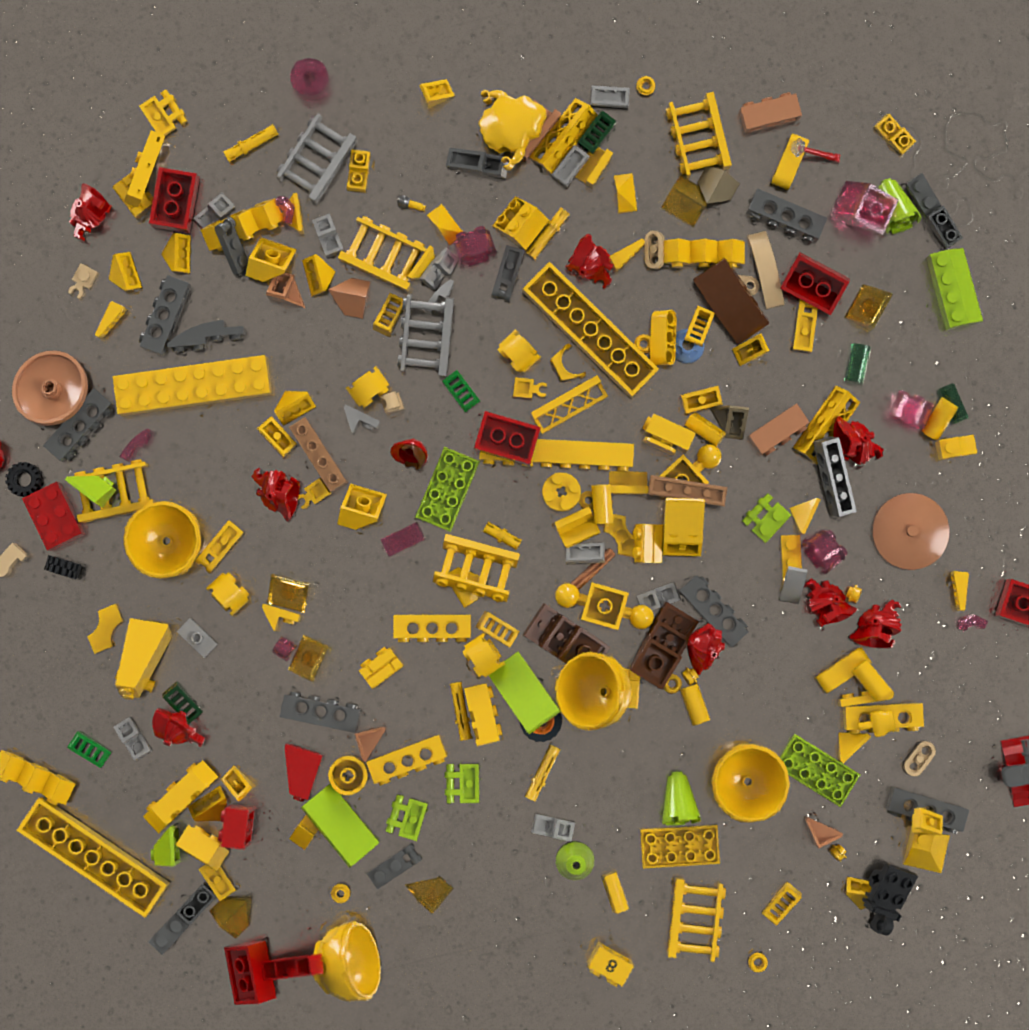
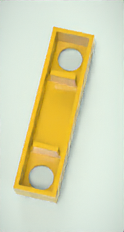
(141, 174)

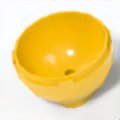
(146, 535)
(582, 691)
(767, 787)
(349, 963)

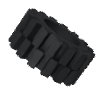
(12, 479)
(62, 567)

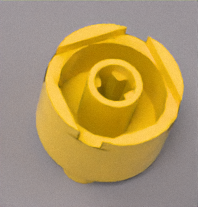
(519, 351)
(367, 387)
(559, 481)
(227, 593)
(483, 655)
(339, 780)

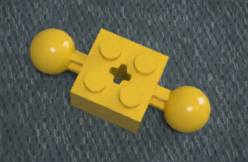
(568, 596)

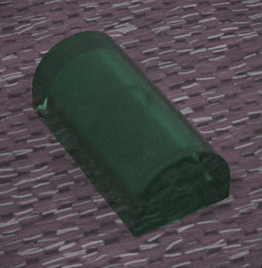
(857, 363)
(951, 394)

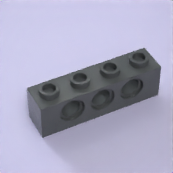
(815, 221)
(167, 326)
(68, 428)
(834, 476)
(689, 592)
(290, 711)
(898, 797)

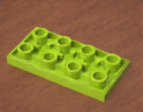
(447, 489)
(524, 693)
(818, 770)
(340, 825)

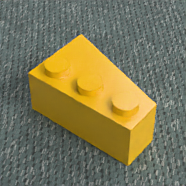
(483, 714)

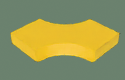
(621, 535)
(102, 636)

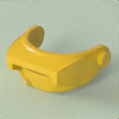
(563, 374)

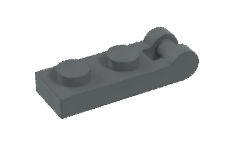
(231, 245)
(508, 272)
(393, 866)

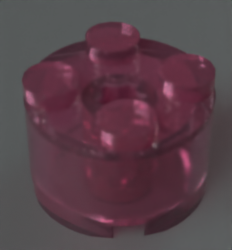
(319, 84)
(474, 246)
(911, 410)
(824, 550)

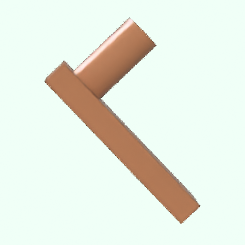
(551, 119)

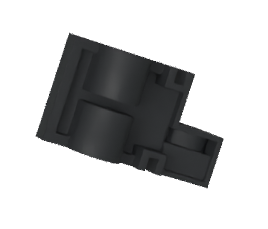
(888, 893)

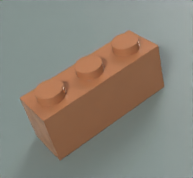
(770, 112)
(779, 430)

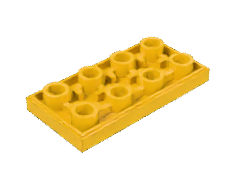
(680, 846)

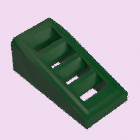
(592, 128)
(181, 692)

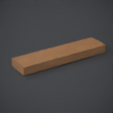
(678, 488)

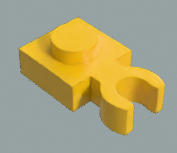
(525, 388)
(315, 492)

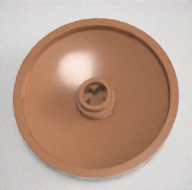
(50, 388)
(910, 531)

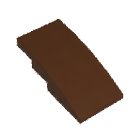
(731, 301)
(561, 635)
(663, 645)

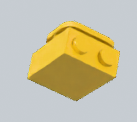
(667, 435)

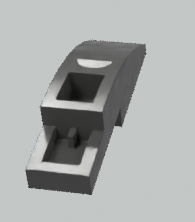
(932, 211)
(198, 336)
(182, 919)

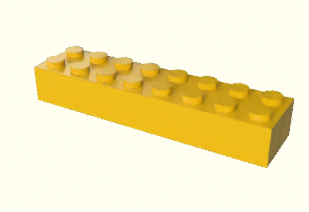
(590, 330)
(192, 385)
(93, 856)

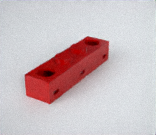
(292, 967)

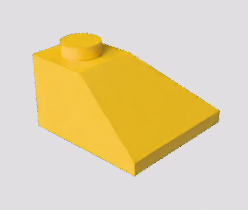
(269, 260)
(360, 507)
(926, 851)

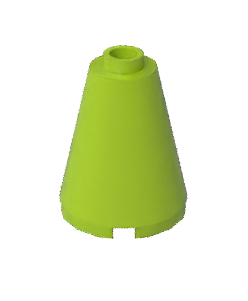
(905, 211)
(679, 801)
(572, 853)

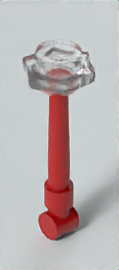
(798, 148)

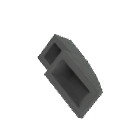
(476, 162)

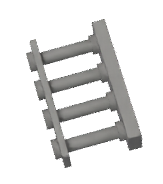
(335, 159)
(443, 326)

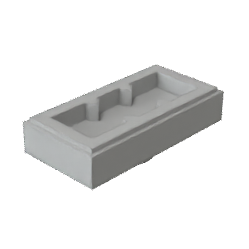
(610, 96)
(570, 166)
(585, 553)
(197, 637)

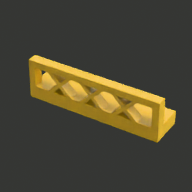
(566, 136)
(566, 397)
(824, 420)

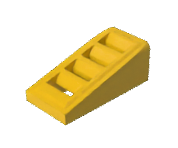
(621, 257)
(705, 314)
(110, 318)
(377, 326)
(960, 586)
(484, 618)
(777, 899)

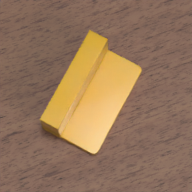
(594, 166)
(628, 482)
(577, 527)

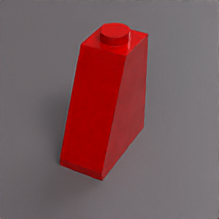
(301, 770)

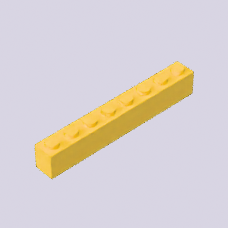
(575, 453)

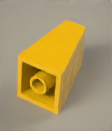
(141, 654)

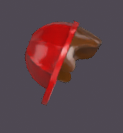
(410, 453)

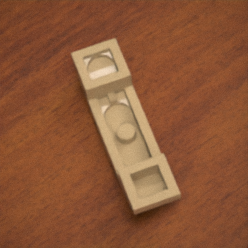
(766, 269)

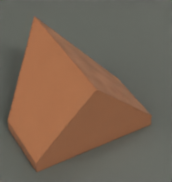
(285, 290)
(351, 296)
(368, 740)
(820, 833)

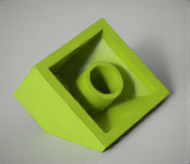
(93, 487)
(165, 850)

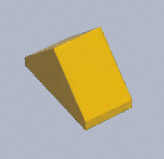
(751, 350)
(237, 783)

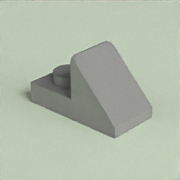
(355, 416)

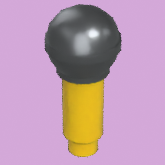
(404, 202)

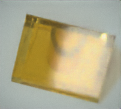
(685, 201)
(868, 306)
(288, 593)
(309, 658)

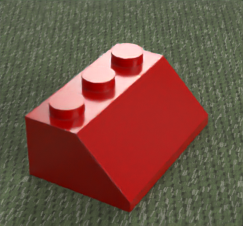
(815, 283)
(246, 973)

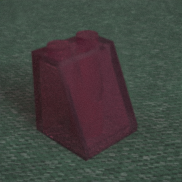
(864, 207)

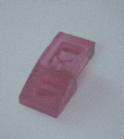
(141, 439)
(403, 539)

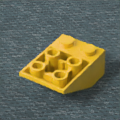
(683, 527)

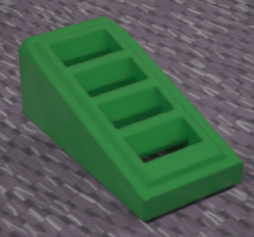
(449, 379)
(79, 735)

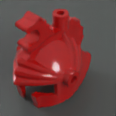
(88, 211)
(591, 261)
(856, 441)
(278, 491)
(828, 602)
(878, 626)
(704, 647)
(174, 728)

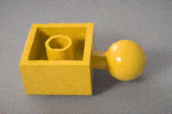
(707, 457)

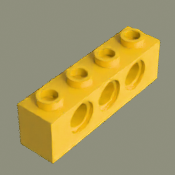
(401, 624)
(914, 714)
(376, 765)

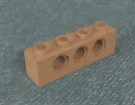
(318, 455)

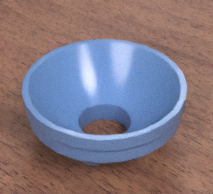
(687, 356)

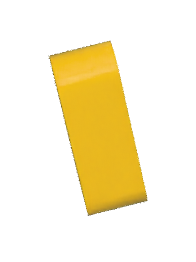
(788, 164)
(663, 337)
(841, 670)

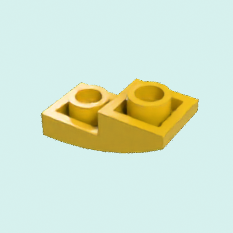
(895, 135)
(358, 171)

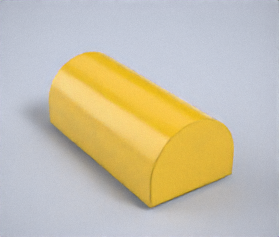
(701, 399)
(939, 419)
(705, 429)
(277, 436)
(602, 503)
(871, 680)
(695, 704)
(615, 892)

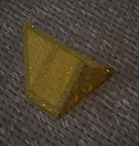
(430, 892)
(232, 915)

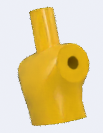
(880, 722)

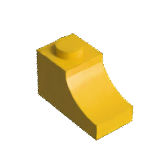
(956, 447)

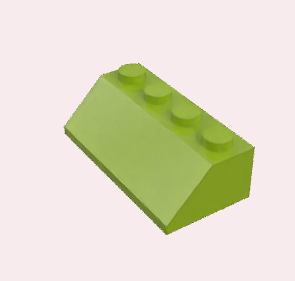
(954, 288)

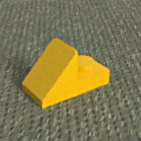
(274, 614)
(927, 822)
(304, 833)

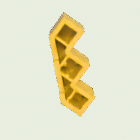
(247, 222)
(703, 252)
(35, 778)
(180, 796)

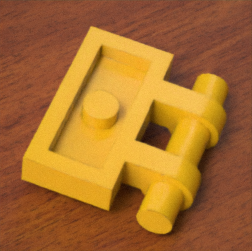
(158, 117)

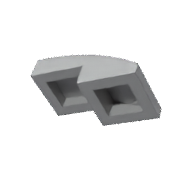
(215, 211)
(328, 235)
(440, 265)
(443, 292)
(793, 584)
(656, 598)
(132, 738)
(553, 827)

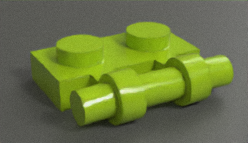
(771, 522)
(468, 783)
(412, 819)

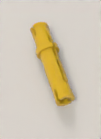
(250, 143)
(545, 236)
(460, 711)
(542, 773)

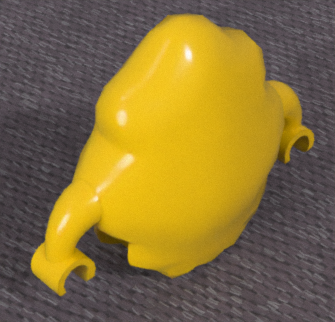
(510, 124)

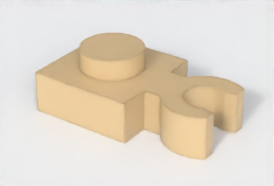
(84, 278)

